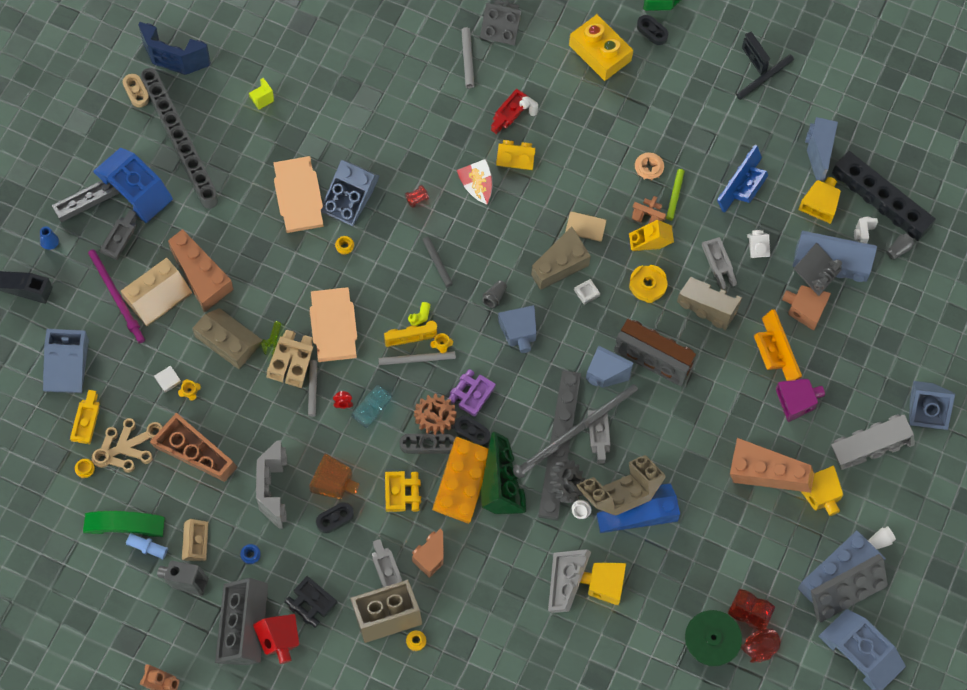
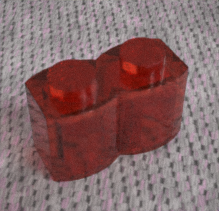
(752, 610)

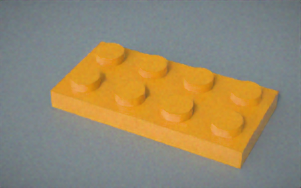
(461, 480)

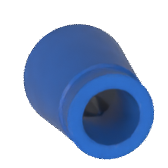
(48, 238)

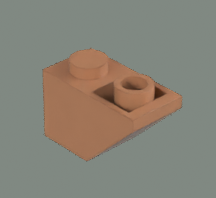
(430, 555)

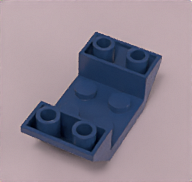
(174, 58)

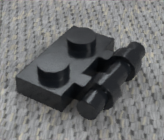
(315, 597)

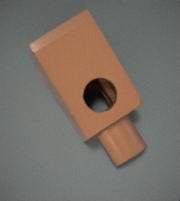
(806, 305)

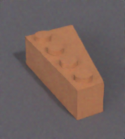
(201, 272)
(190, 446)
(769, 469)

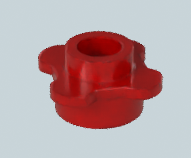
(342, 400)

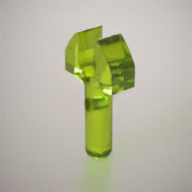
(273, 338)

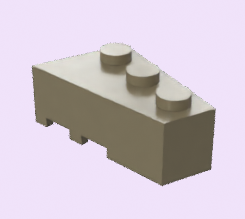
(561, 260)
(709, 303)

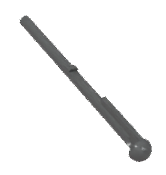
(520, 470)

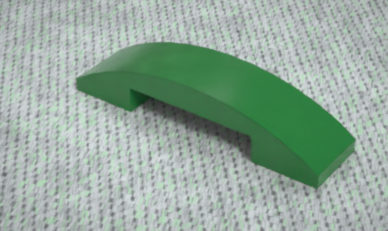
(124, 522)

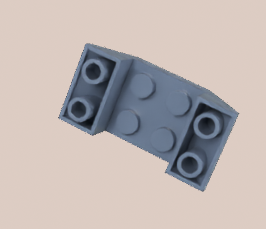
(864, 648)

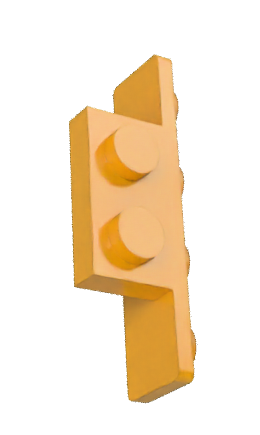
(776, 348)

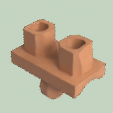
(640, 210)
(158, 680)

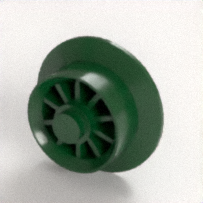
(713, 638)

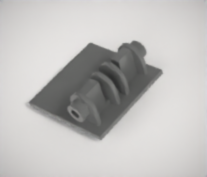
(818, 269)

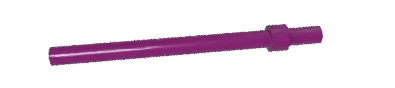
(132, 324)

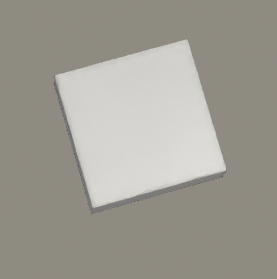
(587, 291)
(167, 379)

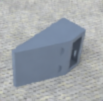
(349, 192)
(64, 360)

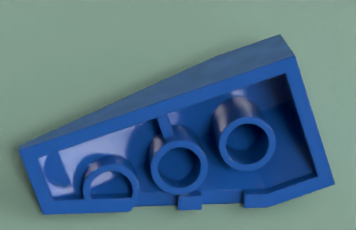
(659, 510)

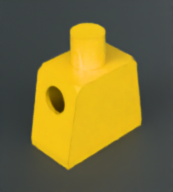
(821, 200)
(825, 491)
(605, 581)

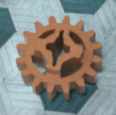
(434, 420)

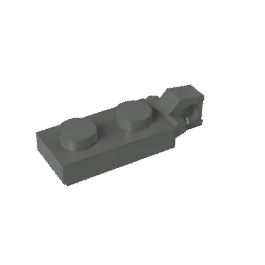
(119, 236)

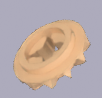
(654, 160)

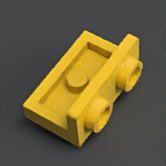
(515, 155)

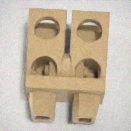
(291, 352)

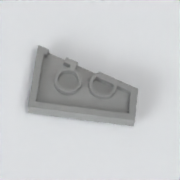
(565, 578)

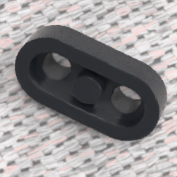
(653, 30)
(473, 431)
(333, 516)

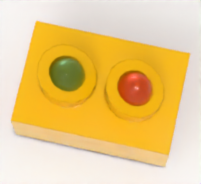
(600, 47)

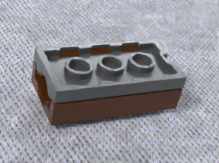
(654, 352)

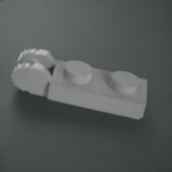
(719, 261)

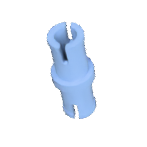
(147, 546)

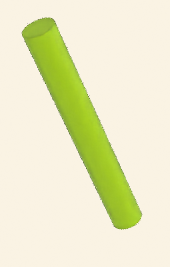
(675, 194)

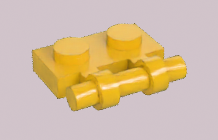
(395, 491)

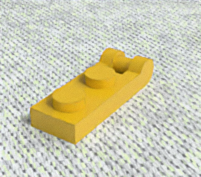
(410, 334)

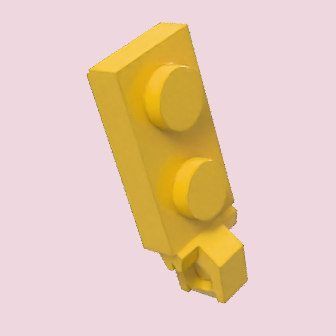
(85, 419)

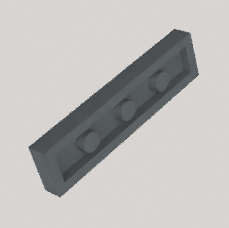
(84, 200)

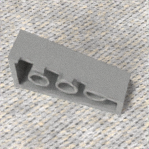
(873, 441)

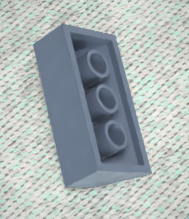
(855, 256)

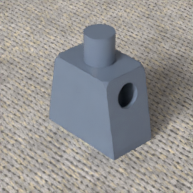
(519, 327)

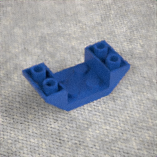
(135, 183)

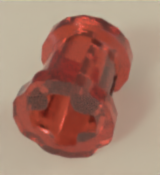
(416, 196)

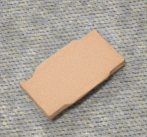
(298, 194)
(333, 324)

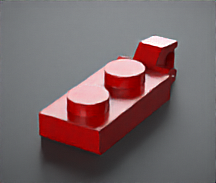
(508, 111)

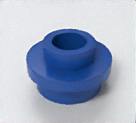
(250, 548)

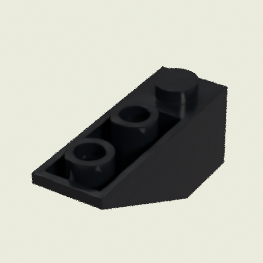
(26, 285)

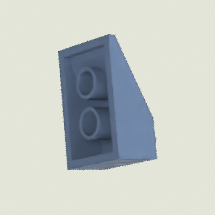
(820, 144)

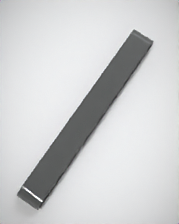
(180, 145)

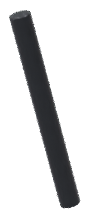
(765, 76)

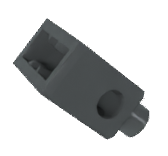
(184, 577)

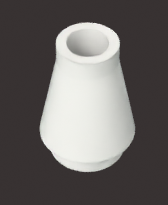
(882, 538)

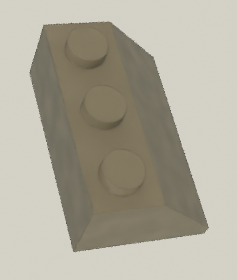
(227, 337)
(386, 611)

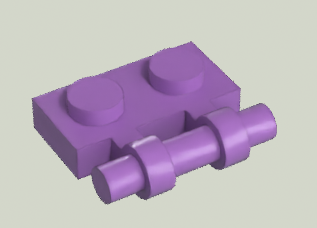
(477, 394)

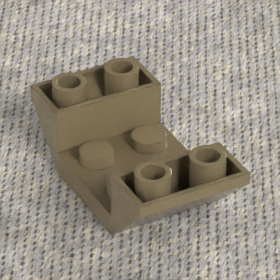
(626, 492)

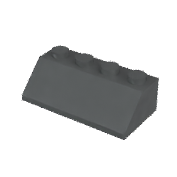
(241, 608)

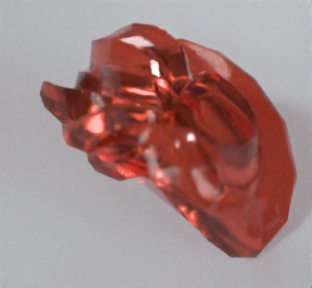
(762, 645)

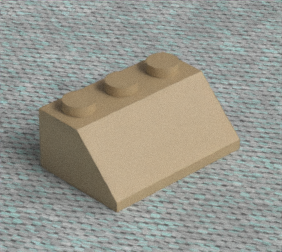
(156, 292)

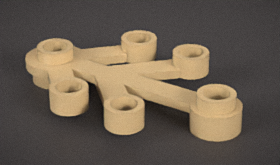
(124, 447)

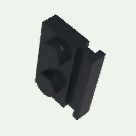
(755, 53)

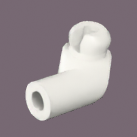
(528, 102)

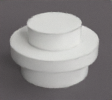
(581, 509)

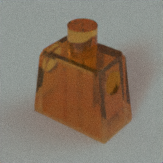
(332, 479)

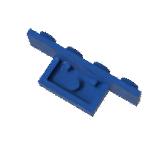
(744, 182)

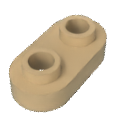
(137, 91)

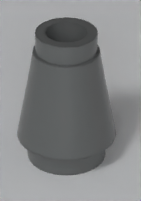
(900, 246)
(494, 295)

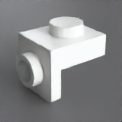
(864, 224)
(759, 244)

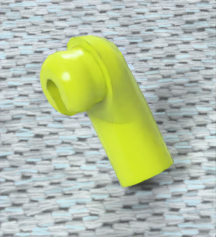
(422, 316)

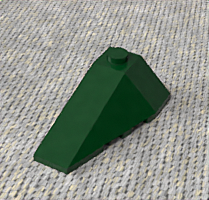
(500, 486)

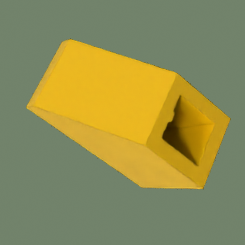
(651, 236)

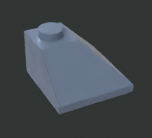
(608, 368)
(930, 405)

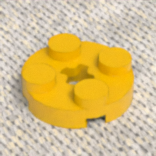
(648, 293)

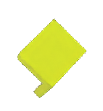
(262, 95)

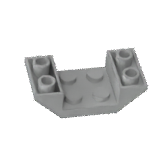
(271, 461)

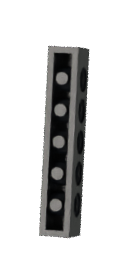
(880, 186)

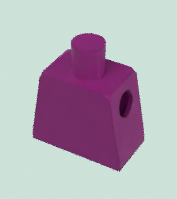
(798, 397)

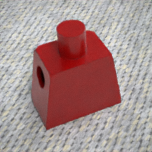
(278, 636)

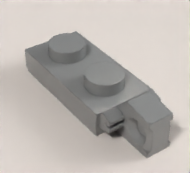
(599, 437)
(385, 565)

